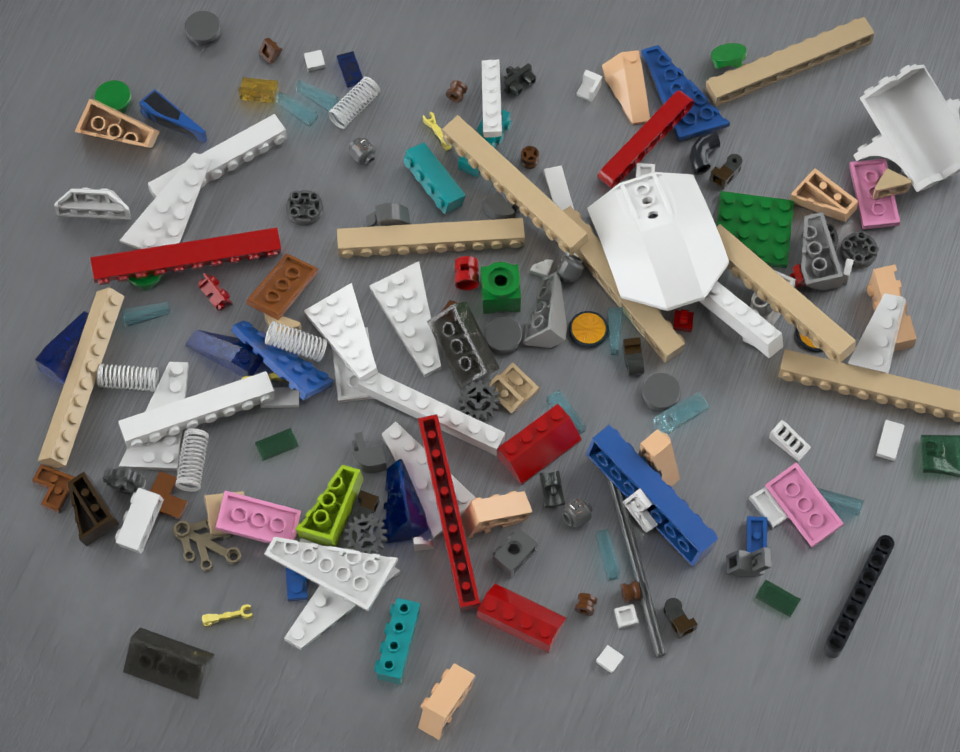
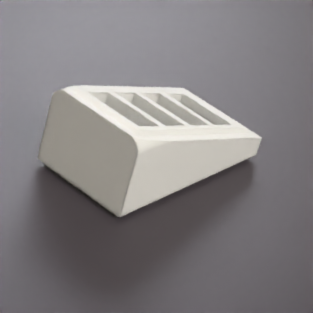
(788, 431)

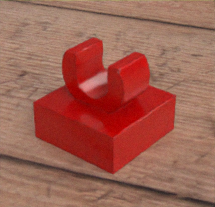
(797, 274)
(683, 320)

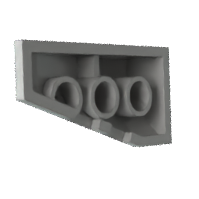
(819, 259)
(548, 317)

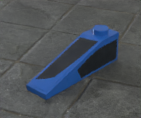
(166, 114)

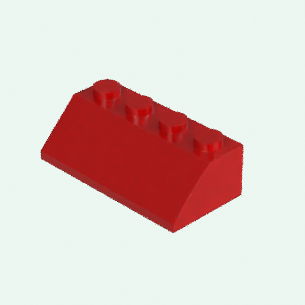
(539, 444)
(520, 617)

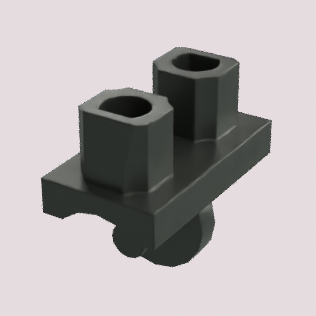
(516, 77)
(552, 489)

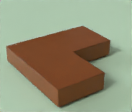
(56, 484)
(171, 506)

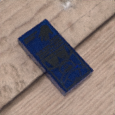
(349, 68)

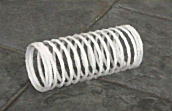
(342, 115)
(272, 338)
(104, 376)
(187, 480)

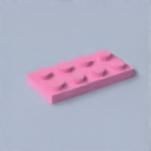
(876, 212)
(804, 505)
(256, 518)

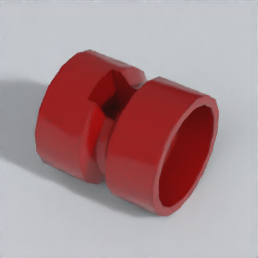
(466, 273)

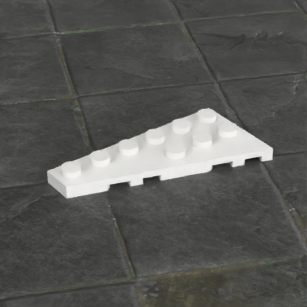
(169, 212)
(406, 307)
(343, 328)
(405, 447)
(164, 453)
(342, 571)
(320, 613)

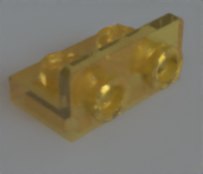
(258, 90)

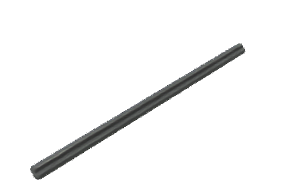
(638, 571)

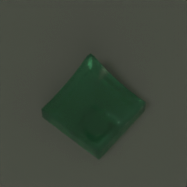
(941, 454)

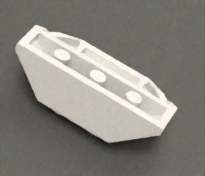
(92, 204)

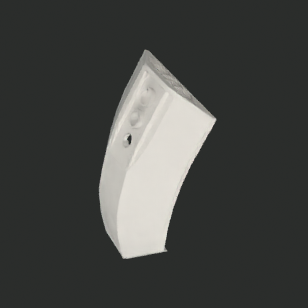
(663, 258)

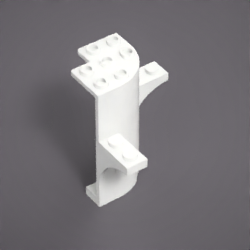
(915, 126)

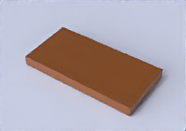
(282, 286)

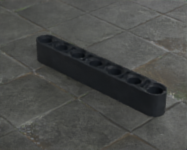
(854, 603)

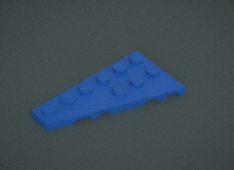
(668, 80)
(283, 363)

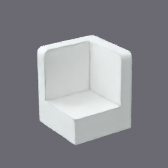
(590, 86)

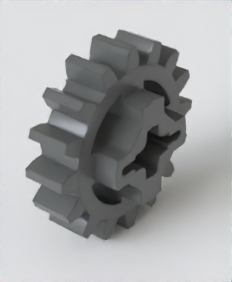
(478, 393)
(123, 479)
(359, 530)

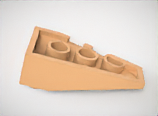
(627, 82)

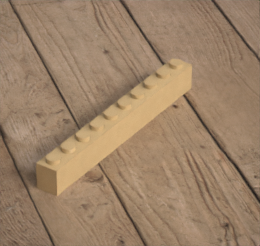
(789, 61)
(514, 185)
(431, 237)
(786, 299)
(646, 319)
(81, 378)
(870, 384)

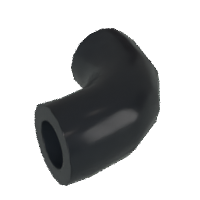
(700, 152)

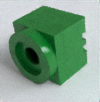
(500, 288)

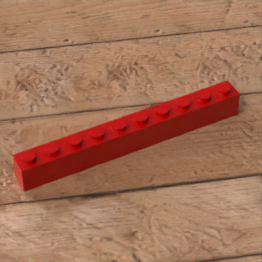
(185, 255)
(449, 513)

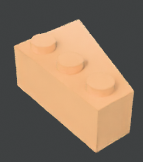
(824, 196)
(660, 456)
(495, 511)
(445, 700)

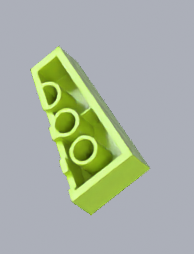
(330, 513)

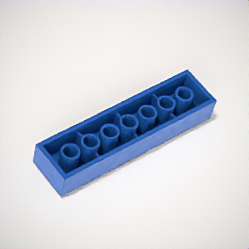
(631, 472)

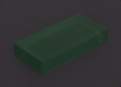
(276, 444)
(778, 598)

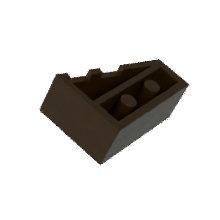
(90, 509)

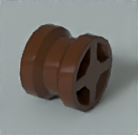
(456, 91)
(529, 152)
(630, 591)
(585, 604)

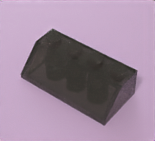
(463, 344)
(168, 662)

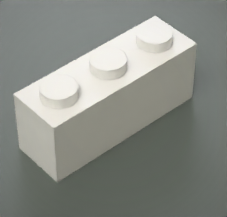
(139, 520)

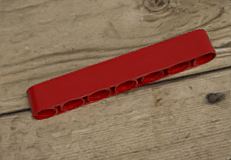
(645, 139)

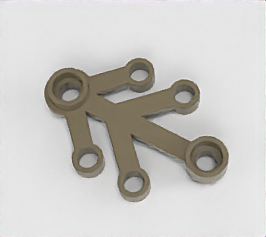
(203, 541)

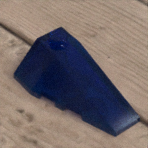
(226, 351)
(59, 353)
(403, 507)

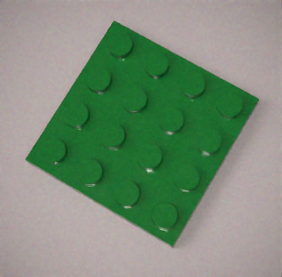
(759, 224)

